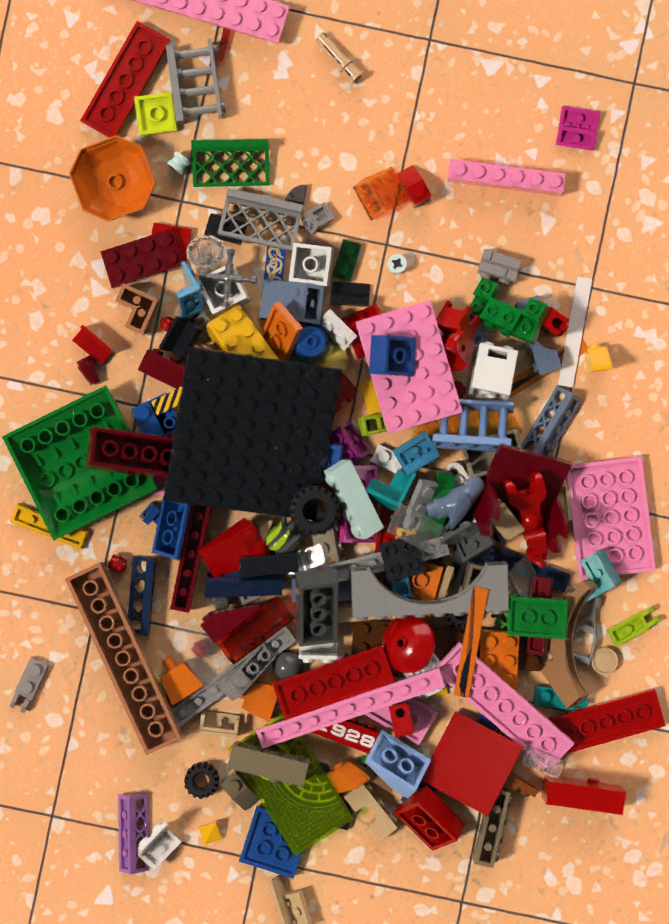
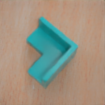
(390, 495)
(601, 571)

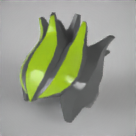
(284, 537)

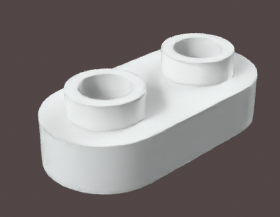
(461, 476)

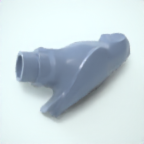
(456, 502)

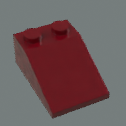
(223, 621)

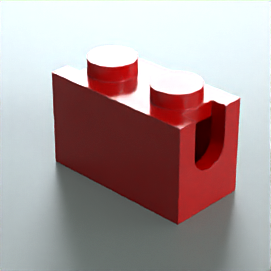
(555, 323)

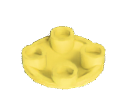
(334, 358)

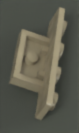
(331, 542)

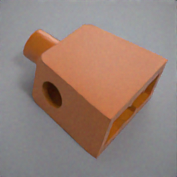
(179, 680)
(260, 699)

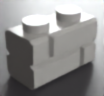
(498, 266)

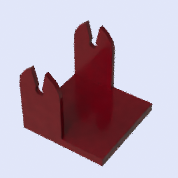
(518, 466)

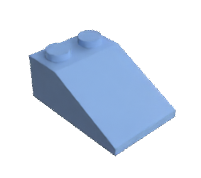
(397, 764)

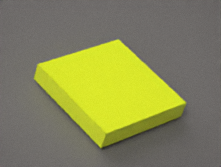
(155, 114)

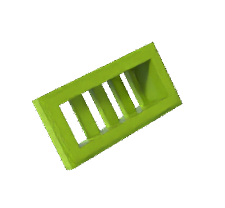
(363, 427)

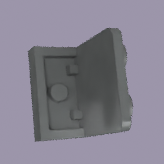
(468, 541)

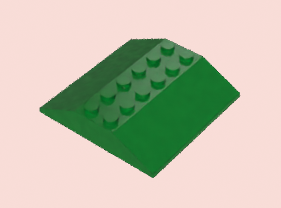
(53, 463)

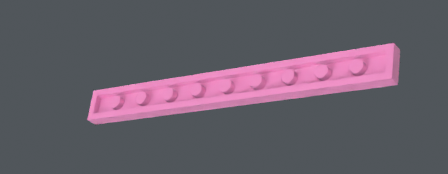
(351, 707)

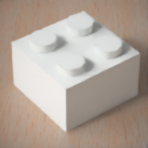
(311, 264)
(214, 293)

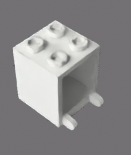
(492, 372)

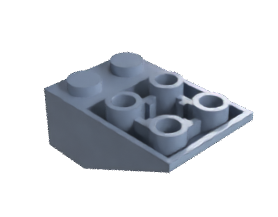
(300, 299)

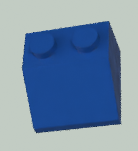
(392, 355)

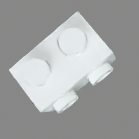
(337, 330)

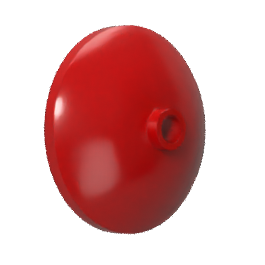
(417, 647)

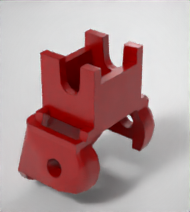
(457, 335)

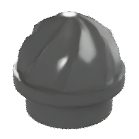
(221, 602)

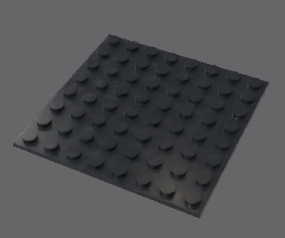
(250, 432)

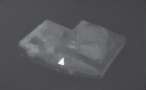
(543, 762)

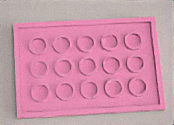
(432, 391)
(611, 514)

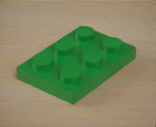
(537, 617)

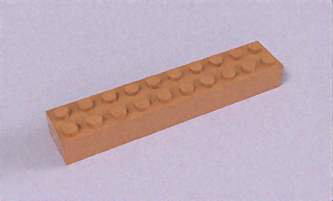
(124, 658)

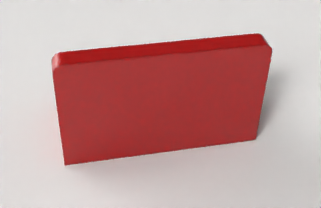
(92, 345)

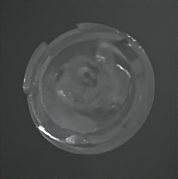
(205, 253)

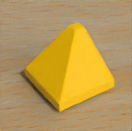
(210, 832)

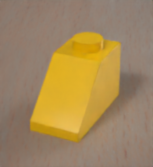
(597, 358)

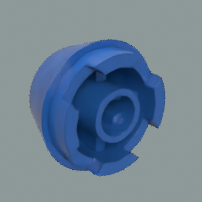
(311, 344)

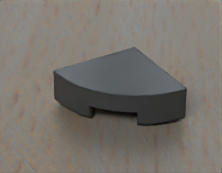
(297, 194)

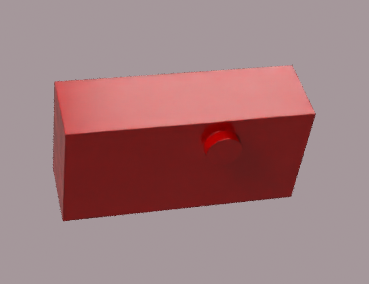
(584, 794)

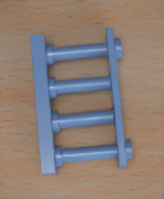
(481, 441)

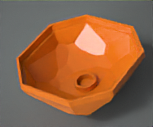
(112, 178)

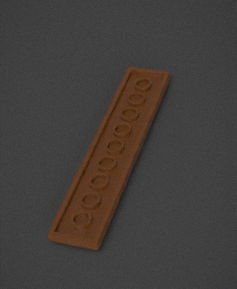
(370, 634)

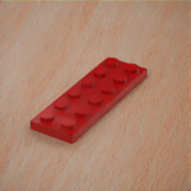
(125, 80)
(333, 682)
(611, 720)

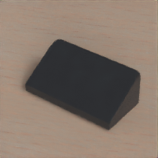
(213, 227)

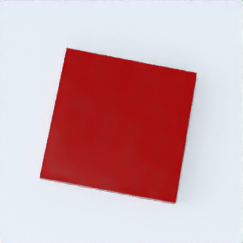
(472, 763)

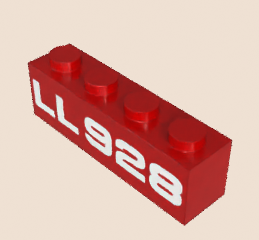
(351, 734)

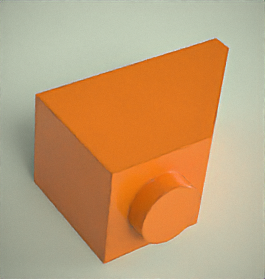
(346, 776)

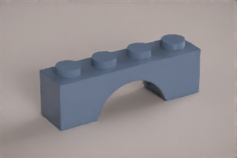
(544, 359)

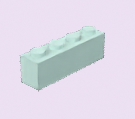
(353, 499)

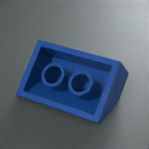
(171, 529)

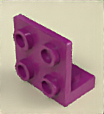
(353, 445)

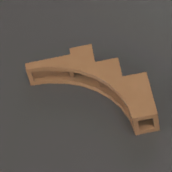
(561, 668)

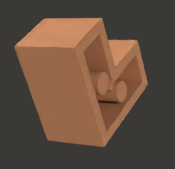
(142, 307)

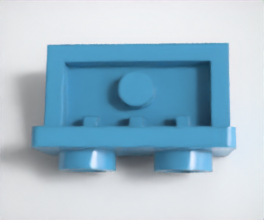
(416, 453)

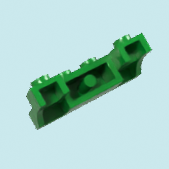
(507, 319)

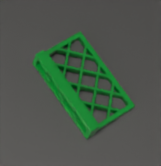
(230, 145)

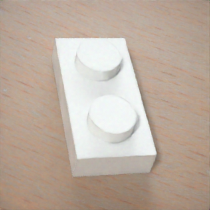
(385, 458)

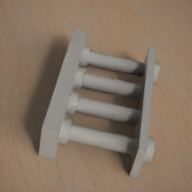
(178, 74)

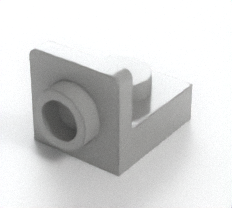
(317, 217)

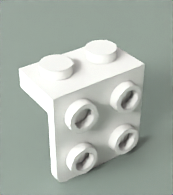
(158, 846)

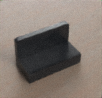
(350, 294)
(179, 336)

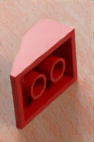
(238, 541)

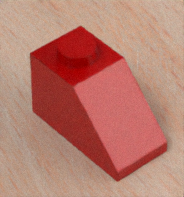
(414, 186)

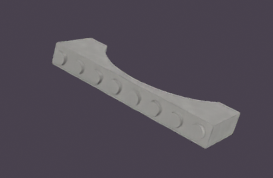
(373, 599)

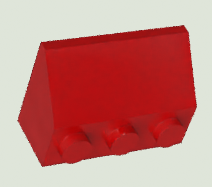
(430, 818)

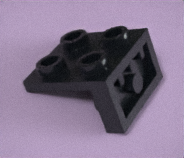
(401, 560)

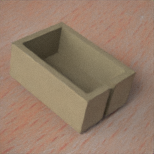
(479, 461)

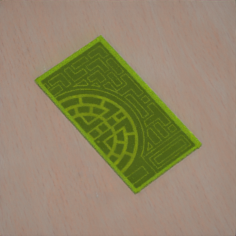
(299, 812)

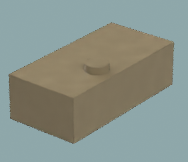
(268, 763)

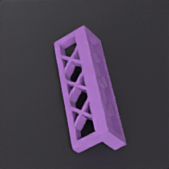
(129, 833)

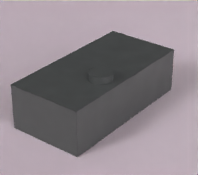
(316, 607)

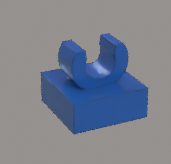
(150, 514)

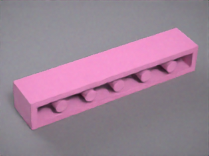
(506, 177)

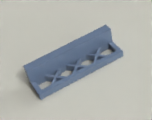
(554, 426)

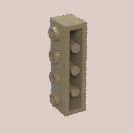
(491, 832)

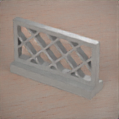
(262, 203)

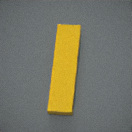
(33, 521)

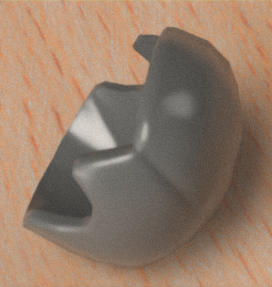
(287, 664)

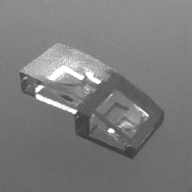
(311, 557)

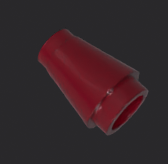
(88, 370)

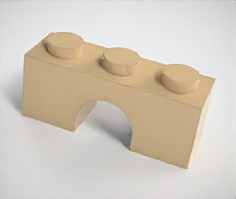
(382, 823)

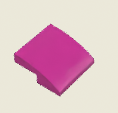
(577, 127)

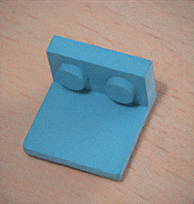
(191, 297)

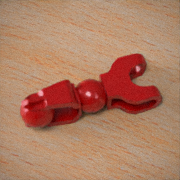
(530, 516)

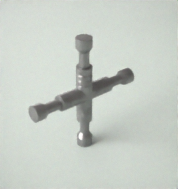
(228, 278)

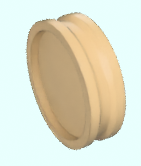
(604, 660)

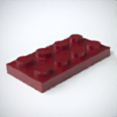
(142, 258)

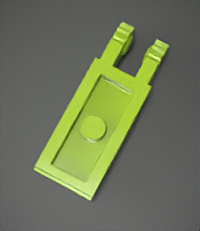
(632, 626)

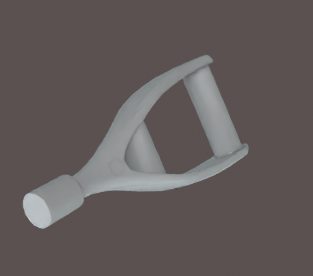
(590, 629)

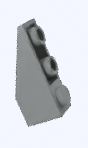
(247, 672)

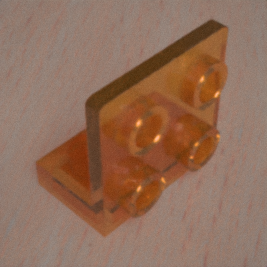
(380, 192)

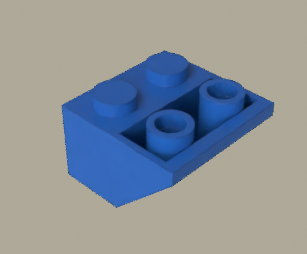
(155, 424)

